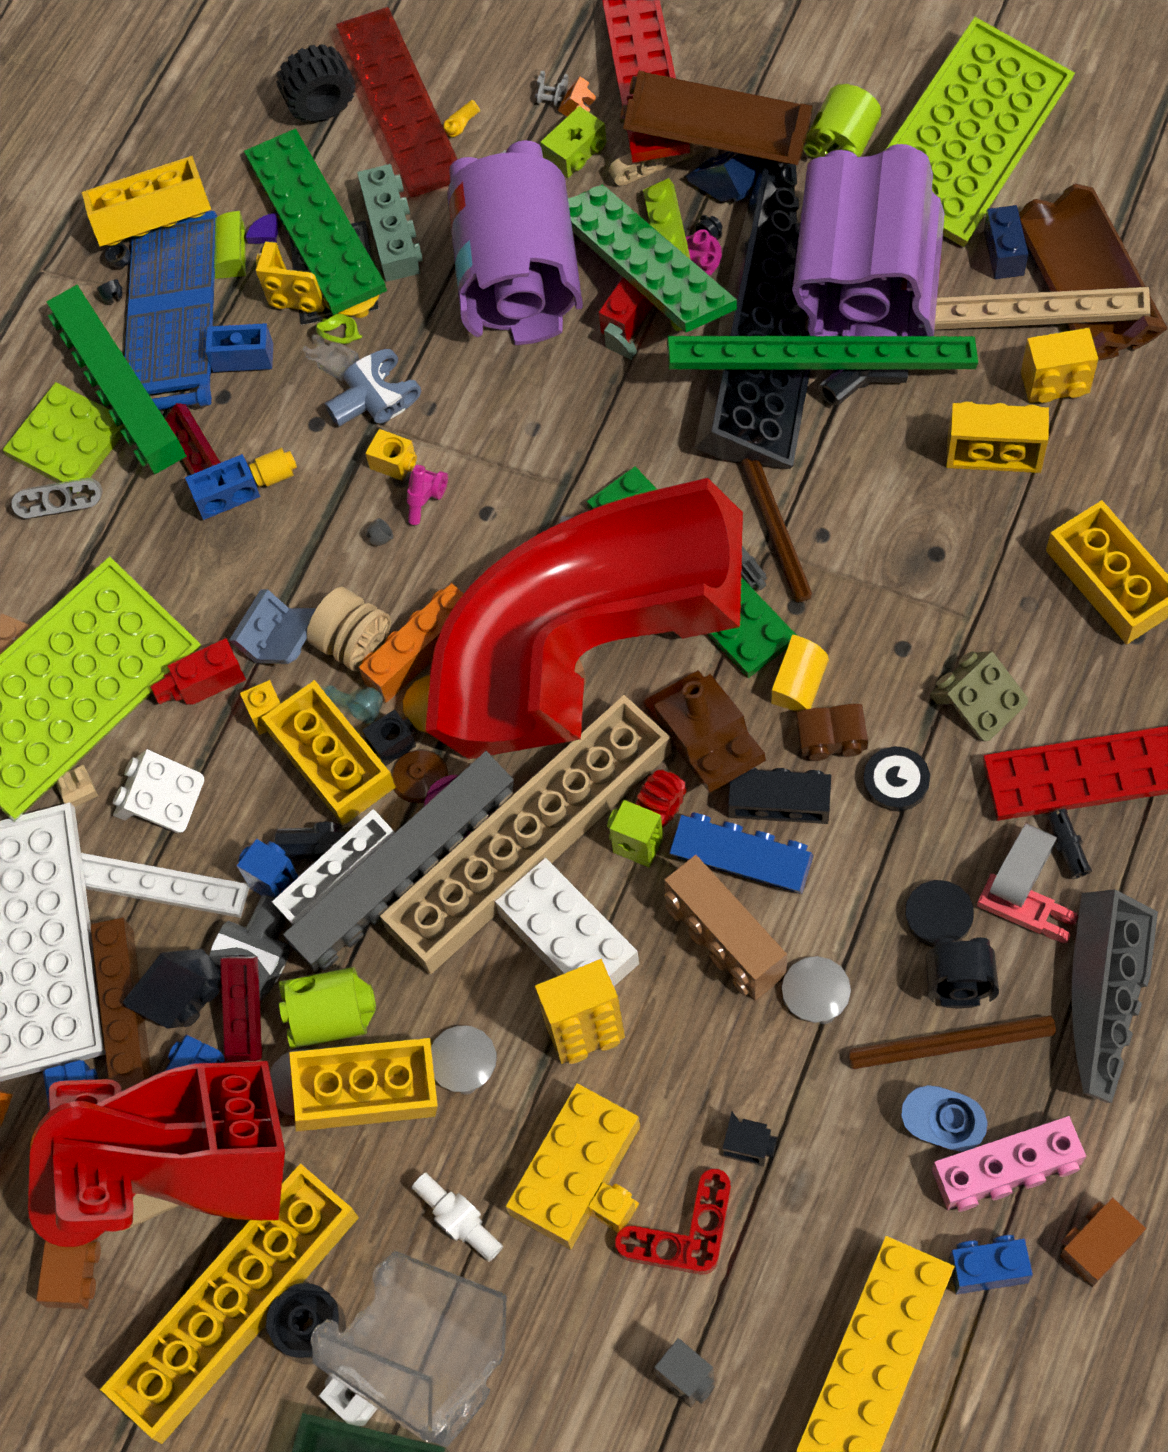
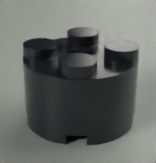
(961, 972)
(294, 1308)

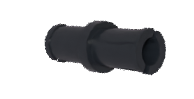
(1069, 843)

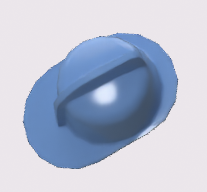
(944, 1118)

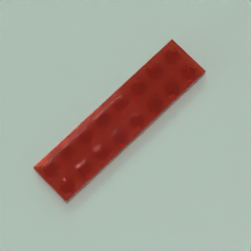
(398, 100)

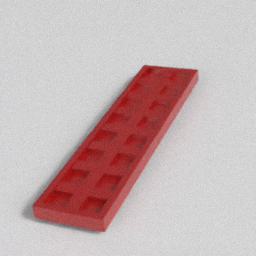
(642, 44)
(1078, 773)

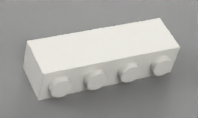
(333, 866)

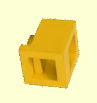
(613, 1206)

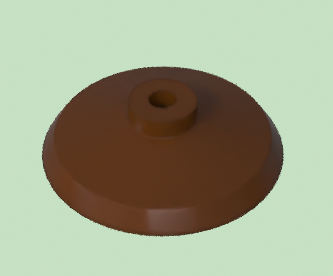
(416, 773)

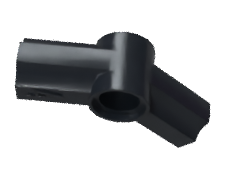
(847, 381)

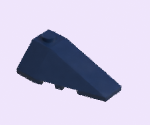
(726, 175)

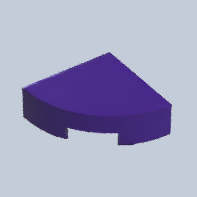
(263, 230)

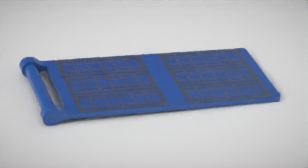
(171, 309)

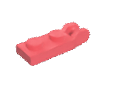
(1032, 914)

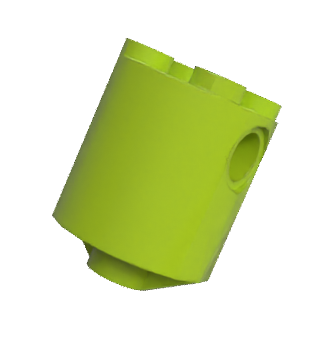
(843, 122)
(326, 1007)

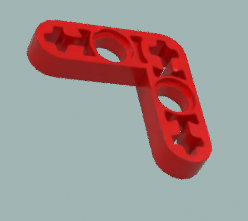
(685, 1244)

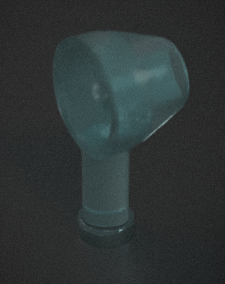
(363, 705)

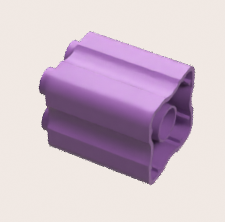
(859, 236)

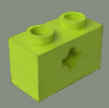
(574, 141)
(635, 833)

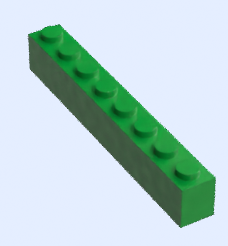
(116, 380)

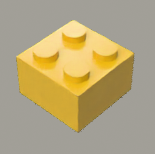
(1059, 365)

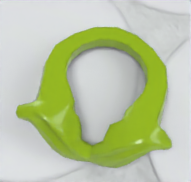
(334, 322)

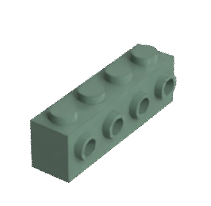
(388, 222)

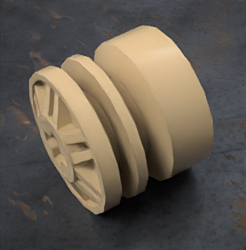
(347, 627)

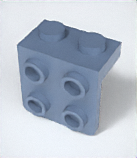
(272, 630)

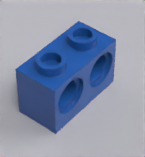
(222, 487)

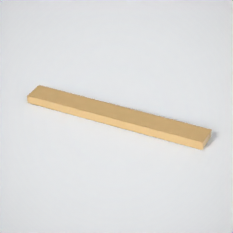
(1042, 308)

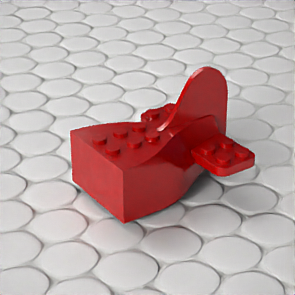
(183, 1136)

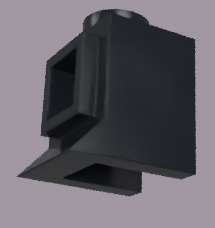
(748, 1141)

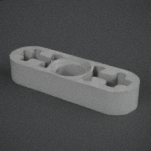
(36, 509)

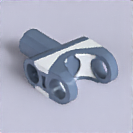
(371, 392)

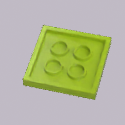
(64, 436)

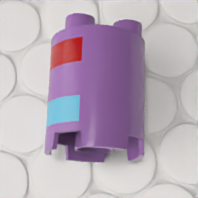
(513, 243)

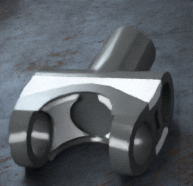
(256, 940)

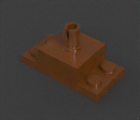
(705, 729)

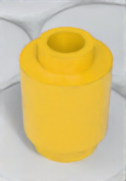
(273, 467)

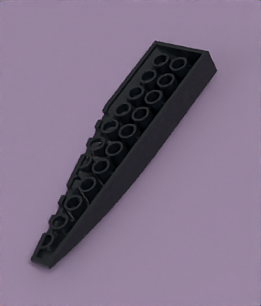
(760, 403)

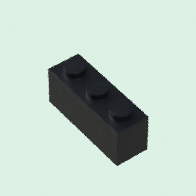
(781, 796)

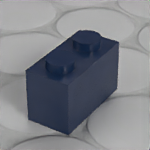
(1005, 242)

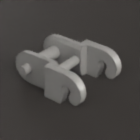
(560, 89)

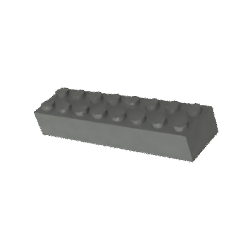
(399, 863)

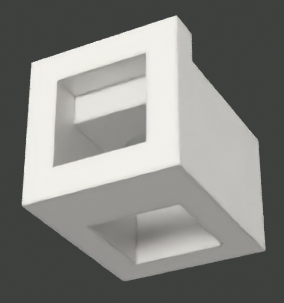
(352, 1411)

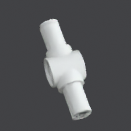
(457, 1217)

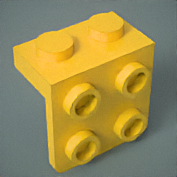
(287, 287)

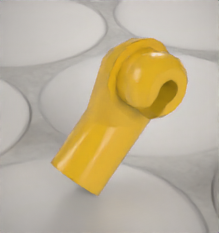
(457, 122)

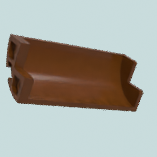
(717, 117)
(1083, 251)

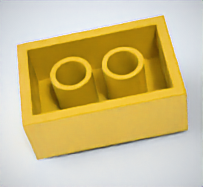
(997, 437)

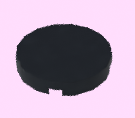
(939, 911)

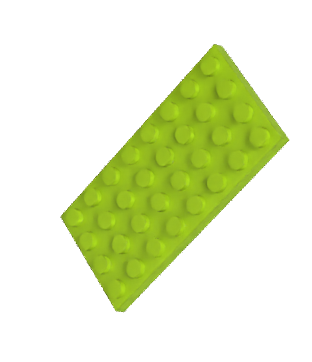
(981, 120)
(79, 679)

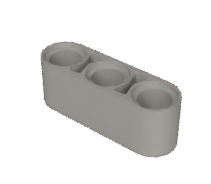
(1023, 865)

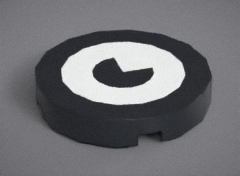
(896, 778)

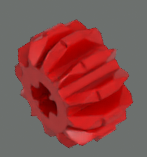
(662, 794)

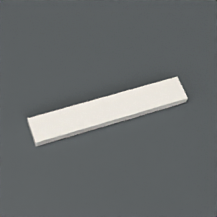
(164, 885)

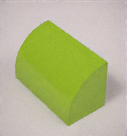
(229, 246)

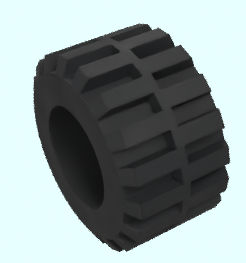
(315, 83)

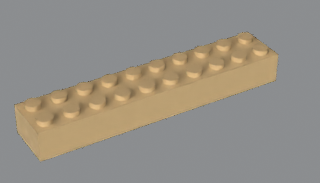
(530, 826)

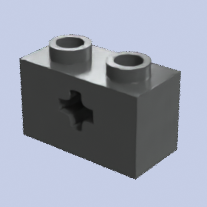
(686, 1373)

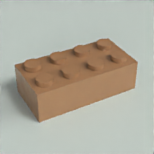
(724, 928)

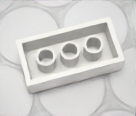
(564, 924)

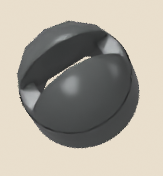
(379, 532)

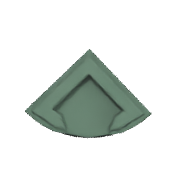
(618, 343)

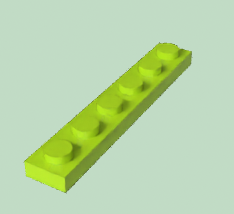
(666, 216)

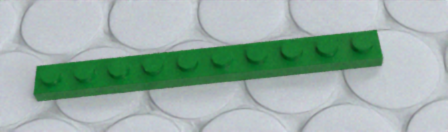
(822, 352)

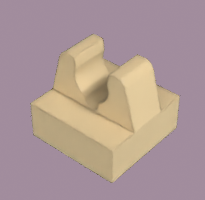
(76, 786)

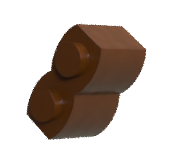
(832, 731)

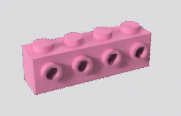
(1009, 1164)

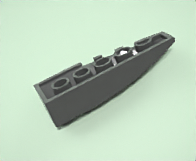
(1108, 972)

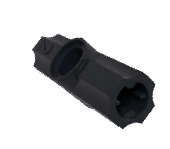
(309, 842)

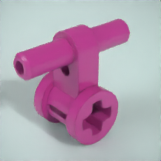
(421, 487)

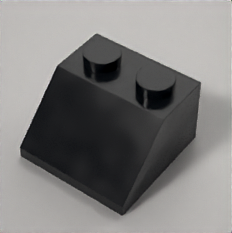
(176, 988)

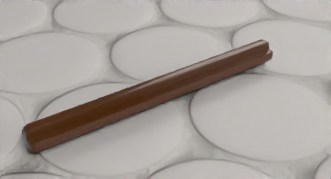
(777, 530)
(952, 1042)

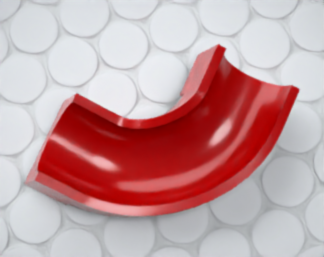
(601, 577)

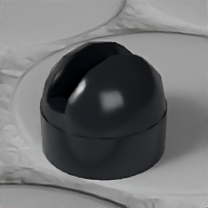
(114, 250)
(110, 289)

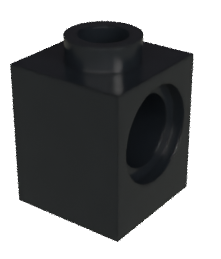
(385, 749)

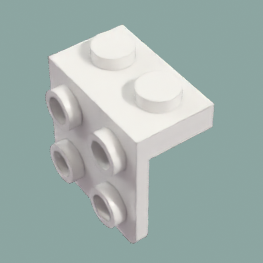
(158, 791)

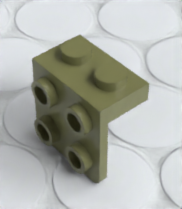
(981, 693)

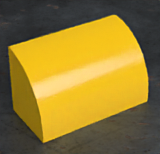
(799, 675)

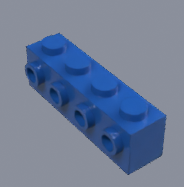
(743, 854)

